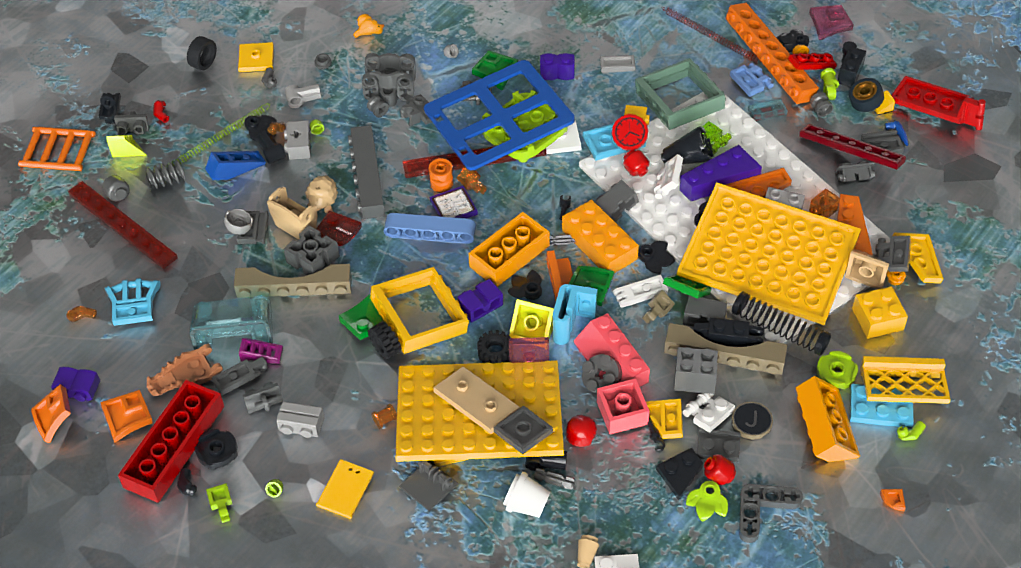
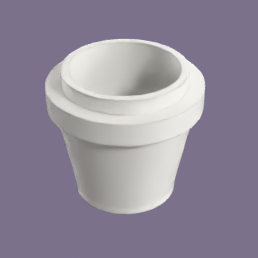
(526, 496)

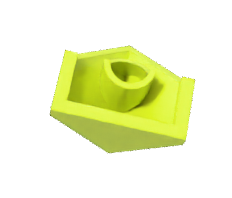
(124, 146)

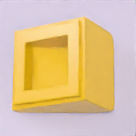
(887, 104)

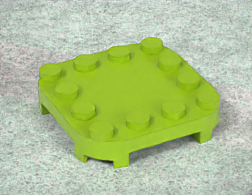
(526, 123)

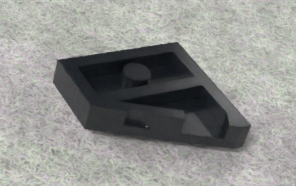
(680, 471)

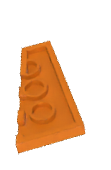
(851, 213)

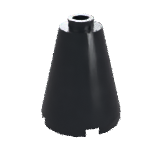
(691, 147)

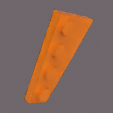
(759, 184)

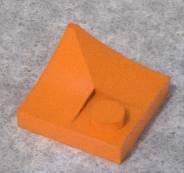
(51, 412)
(126, 414)

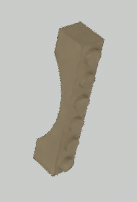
(330, 280)
(762, 357)

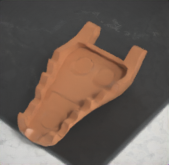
(188, 366)

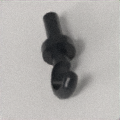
(655, 436)

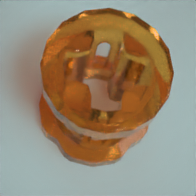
(384, 416)

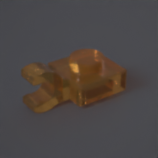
(469, 180)

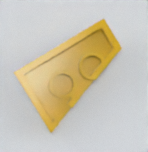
(923, 258)

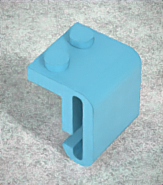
(576, 302)

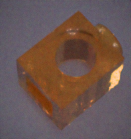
(824, 204)

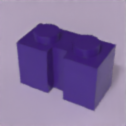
(481, 300)

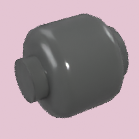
(115, 188)

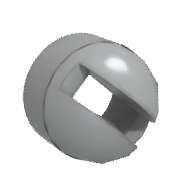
(453, 49)

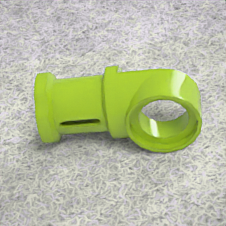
(830, 83)

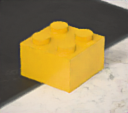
(879, 312)

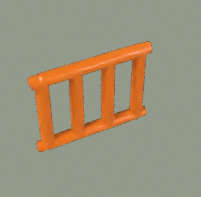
(60, 164)

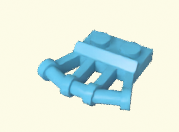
(132, 310)

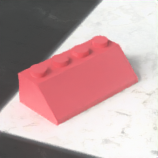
(606, 338)

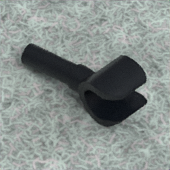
(564, 204)

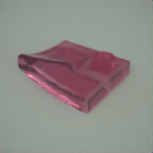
(830, 20)

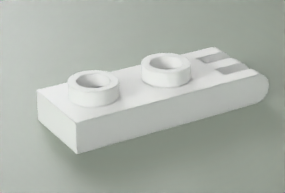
(639, 291)

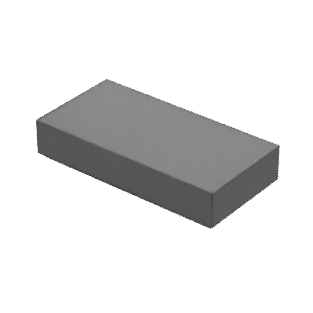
(617, 63)

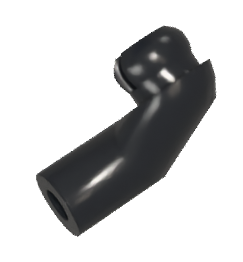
(184, 484)

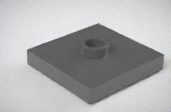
(523, 429)

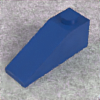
(232, 163)

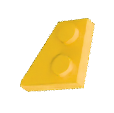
(667, 417)

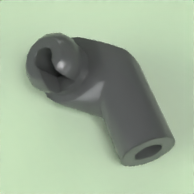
(267, 78)

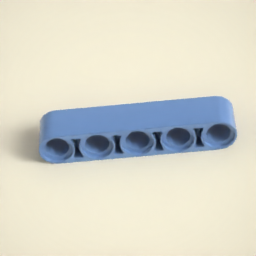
(430, 228)

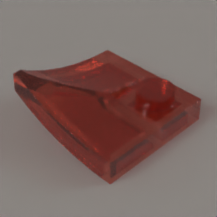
(339, 228)

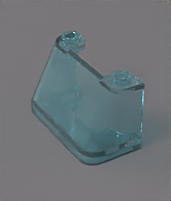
(231, 319)

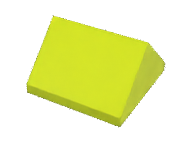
(531, 320)

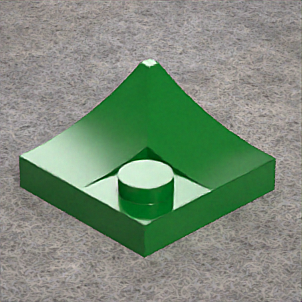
(491, 63)
(594, 278)
(361, 318)

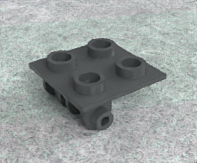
(428, 484)

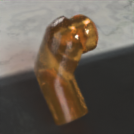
(276, 126)
(80, 312)

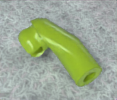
(911, 434)

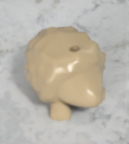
(322, 193)

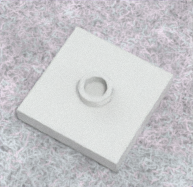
(567, 142)

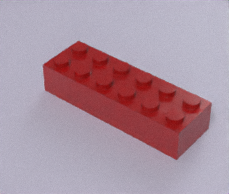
(171, 441)

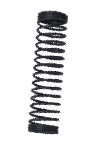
(741, 302)

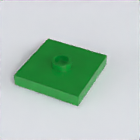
(687, 286)

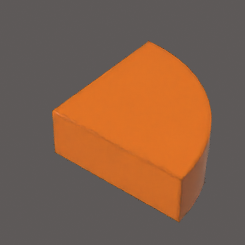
(893, 498)

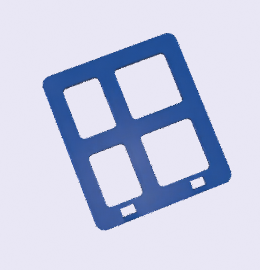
(500, 116)

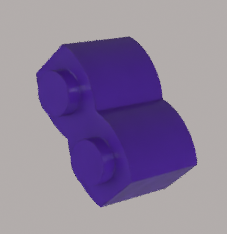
(557, 66)
(78, 383)

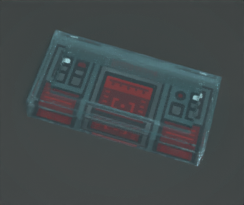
(767, 110)

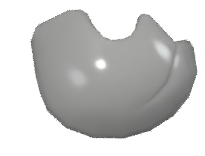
(238, 221)

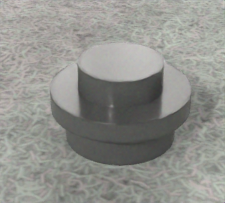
(322, 61)

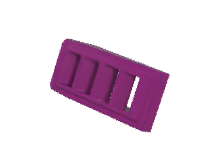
(252, 345)

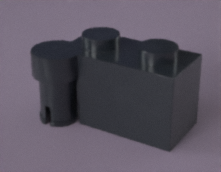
(852, 64)

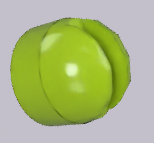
(316, 127)
(272, 487)

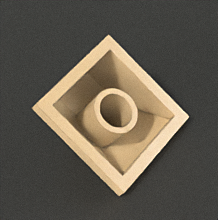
(866, 269)

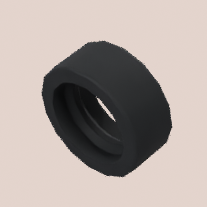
(208, 55)

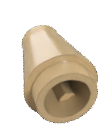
(587, 549)

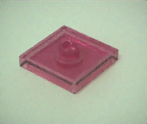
(528, 349)

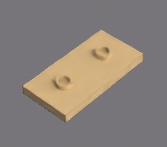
(475, 399)

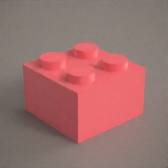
(622, 406)

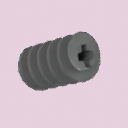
(164, 174)

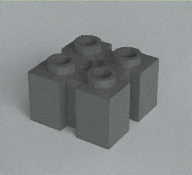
(311, 251)

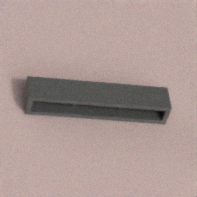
(367, 172)

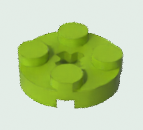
(846, 366)

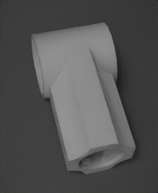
(296, 95)

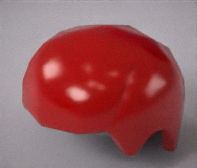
(580, 430)

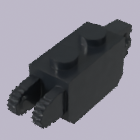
(730, 332)

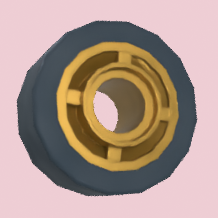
(866, 95)

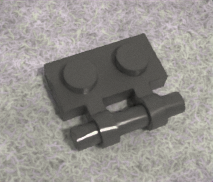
(898, 250)

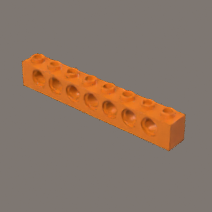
(771, 53)

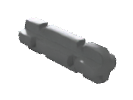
(554, 478)

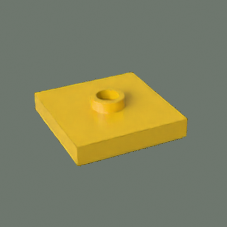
(255, 56)

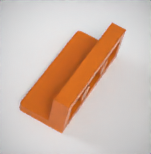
(559, 271)

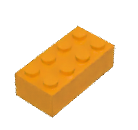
(600, 237)
(509, 249)

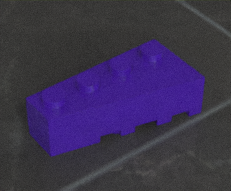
(723, 169)

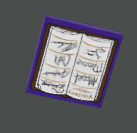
(454, 204)

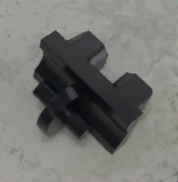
(109, 107)

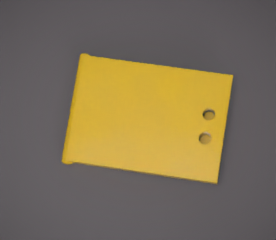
(345, 489)

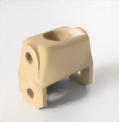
(289, 214)

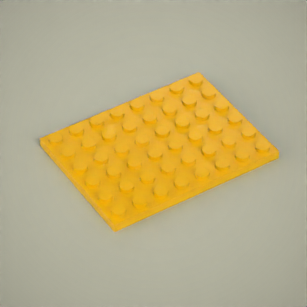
(769, 252)
(438, 431)

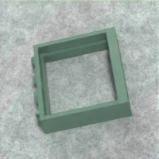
(645, 90)

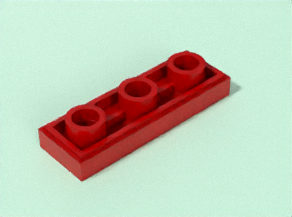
(812, 61)

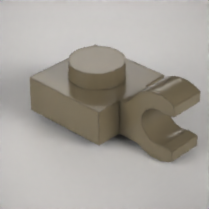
(660, 306)

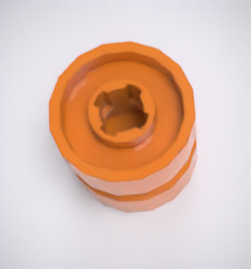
(441, 175)

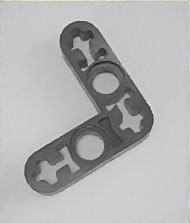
(755, 503)

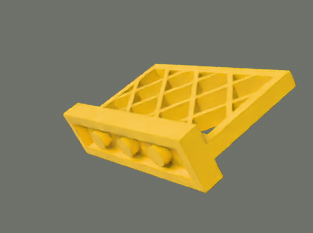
(904, 368)

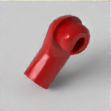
(158, 108)

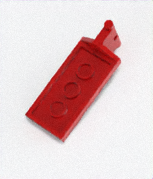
(940, 102)

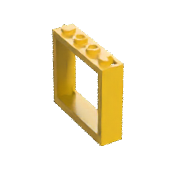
(410, 282)

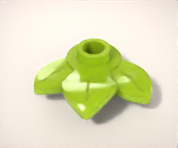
(707, 503)

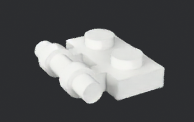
(668, 176)
(712, 415)

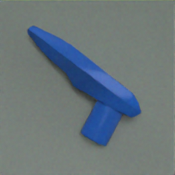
(900, 130)

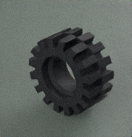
(384, 340)
(491, 340)

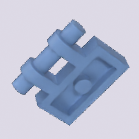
(748, 79)

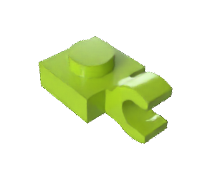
(219, 499)

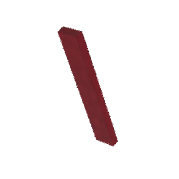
(852, 146)

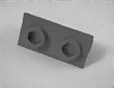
(862, 169)

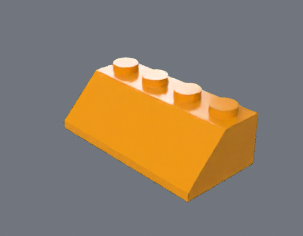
(826, 420)

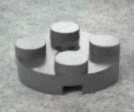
(594, 366)

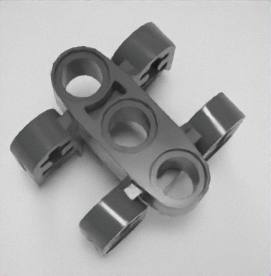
(389, 77)

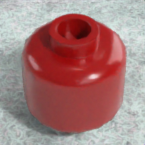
(636, 163)
(719, 469)

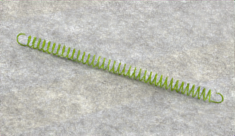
(219, 135)

